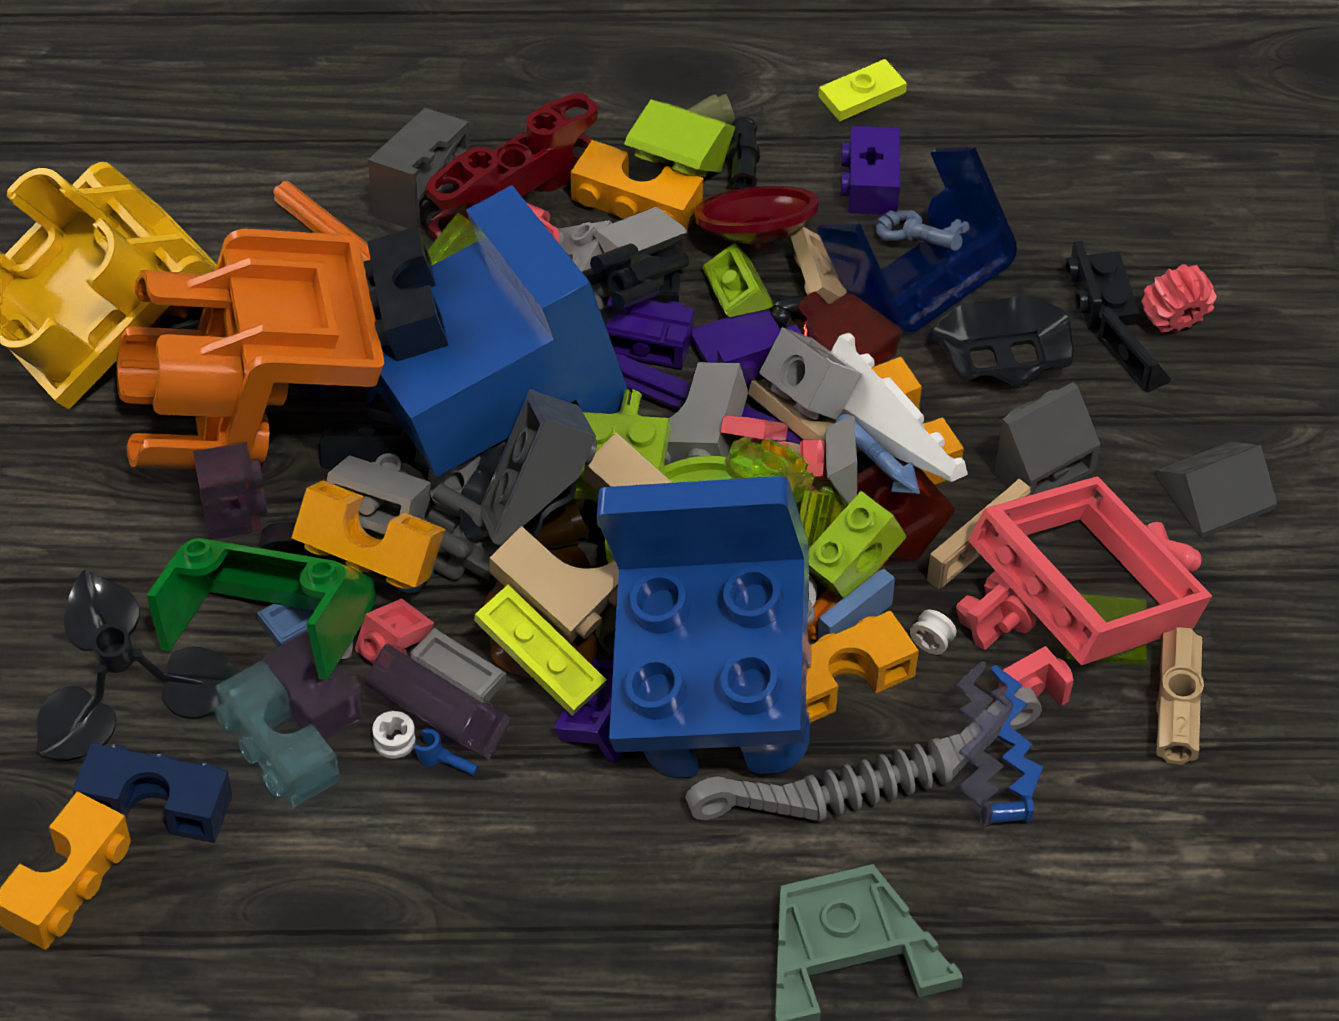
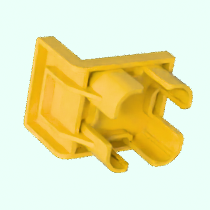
(76, 271)

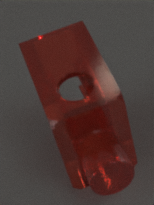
(850, 314)

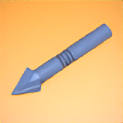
(903, 476)

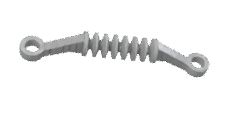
(808, 799)

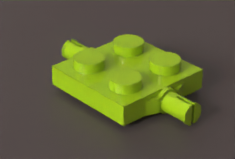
(643, 433)

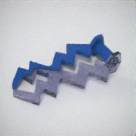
(995, 727)

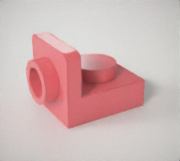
(394, 625)
(1043, 671)

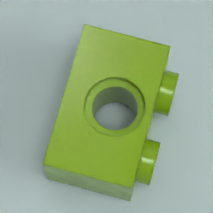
(854, 546)

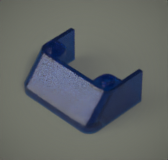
(930, 276)

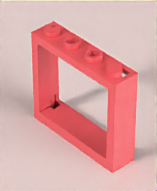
(1051, 597)

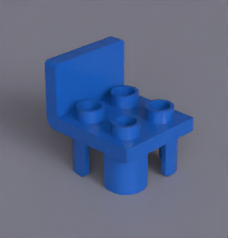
(709, 621)

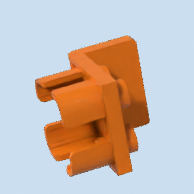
(271, 317)

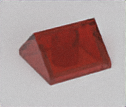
(918, 514)

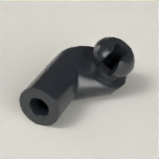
(785, 307)

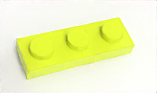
(540, 650)

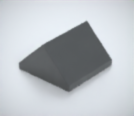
(1220, 486)

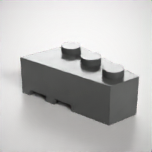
(407, 163)

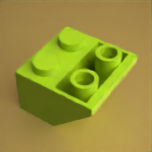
(682, 136)

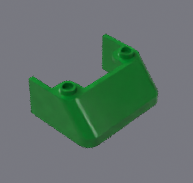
(205, 566)

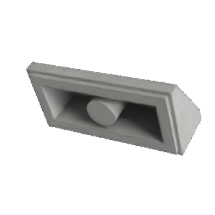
(647, 230)
(842, 458)

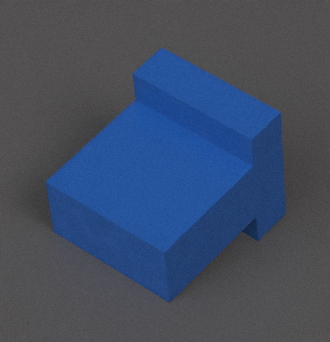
(513, 323)

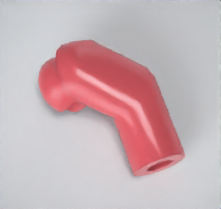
(1188, 557)

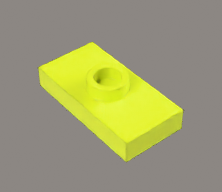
(862, 90)

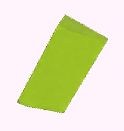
(737, 282)

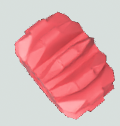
(1179, 298)

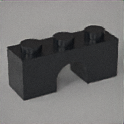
(404, 295)

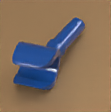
(436, 753)

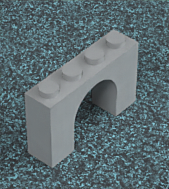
(696, 427)

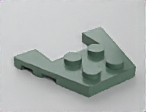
(845, 923)

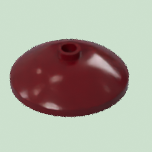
(757, 214)

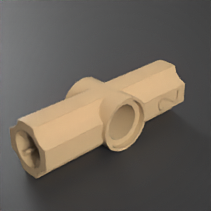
(1177, 714)

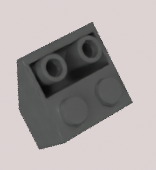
(1048, 442)

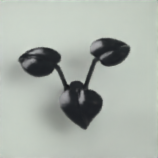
(101, 619)

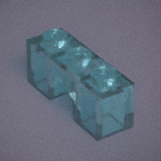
(292, 763)

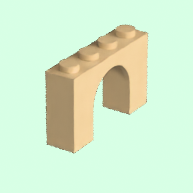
(559, 592)

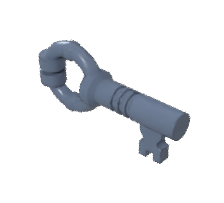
(915, 230)

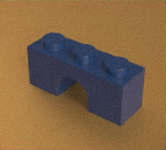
(194, 792)

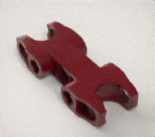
(532, 160)

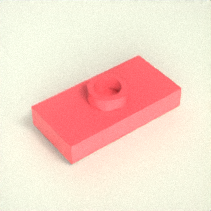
(754, 428)

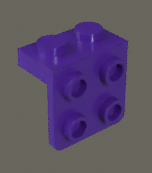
(739, 340)

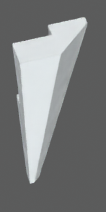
(893, 418)

